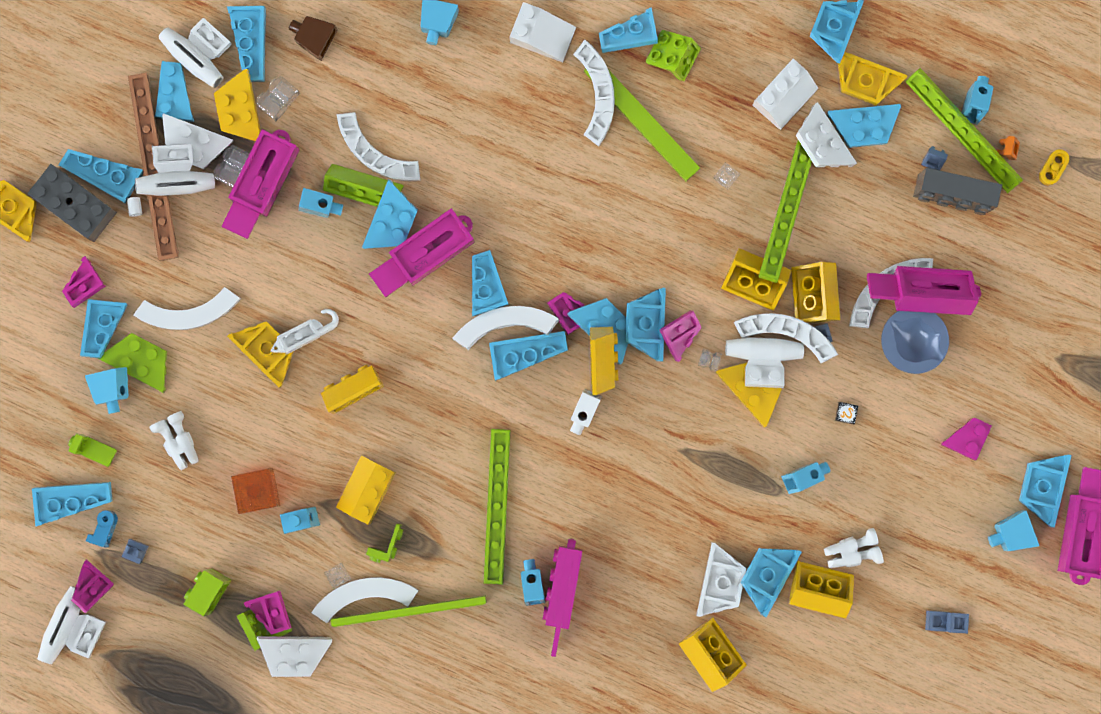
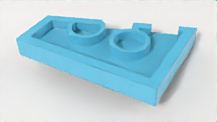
(633, 33)

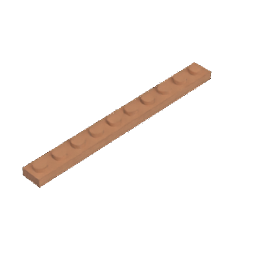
(148, 137)

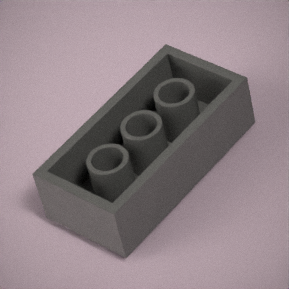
(957, 191)
(86, 213)

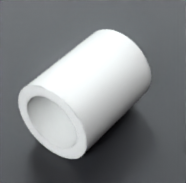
(134, 206)

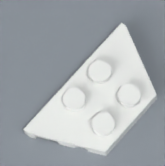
(822, 141)
(205, 144)
(721, 582)
(293, 654)

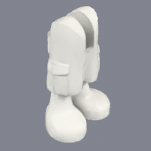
(176, 446)
(849, 553)

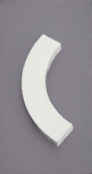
(603, 90)
(370, 156)
(865, 305)
(190, 318)
(502, 318)
(788, 326)
(363, 589)

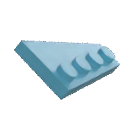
(249, 33)
(106, 175)
(521, 353)
(64, 500)

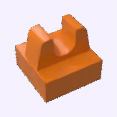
(1011, 147)

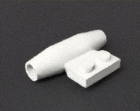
(198, 50)
(174, 173)
(764, 358)
(70, 629)

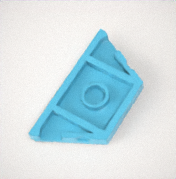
(835, 26)
(865, 125)
(391, 219)
(603, 314)
(644, 320)
(1044, 487)
(768, 575)

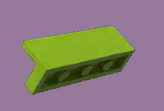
(355, 185)

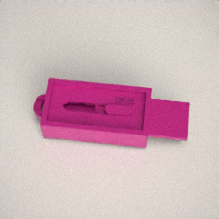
(260, 181)
(424, 252)
(927, 290)
(1082, 531)
(563, 589)

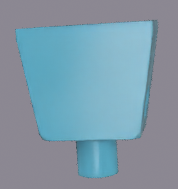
(437, 19)
(977, 100)
(310, 200)
(109, 387)
(805, 477)
(299, 520)
(1014, 533)
(534, 591)

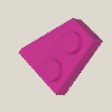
(83, 284)
(561, 306)
(680, 333)
(969, 438)
(90, 587)
(271, 612)

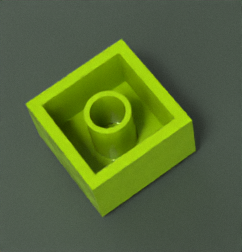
(206, 592)

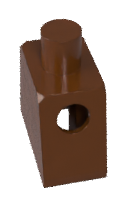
(313, 35)

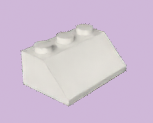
(786, 94)

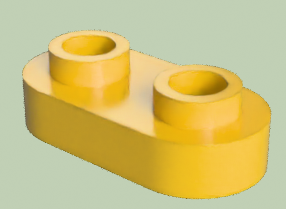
(1053, 168)

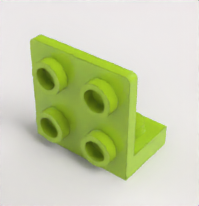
(674, 54)
(254, 628)

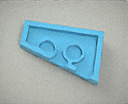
(172, 93)
(486, 285)
(99, 326)

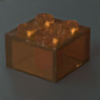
(255, 491)

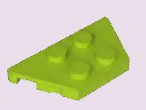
(141, 358)

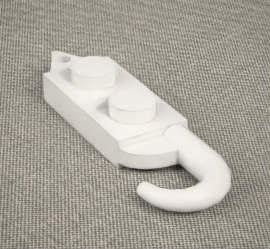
(304, 334)

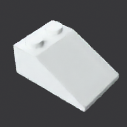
(542, 32)

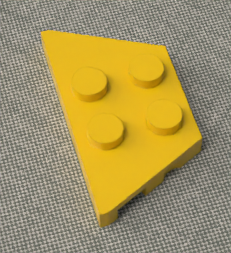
(867, 79)
(237, 107)
(16, 210)
(256, 345)
(757, 400)

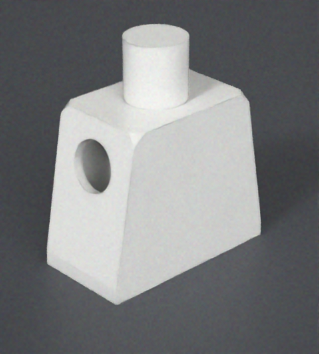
(587, 403)

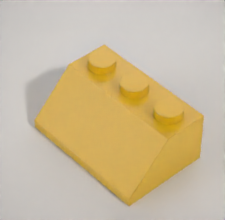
(744, 281)
(816, 292)
(603, 359)
(351, 389)
(365, 490)
(822, 590)
(713, 655)

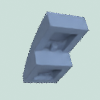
(947, 622)

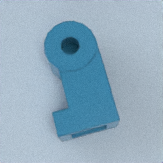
(105, 528)

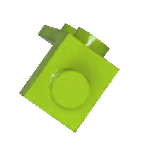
(92, 449)
(377, 555)

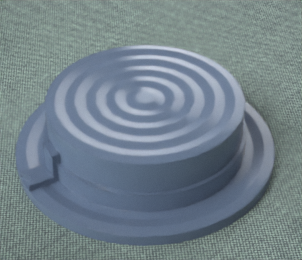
(915, 341)

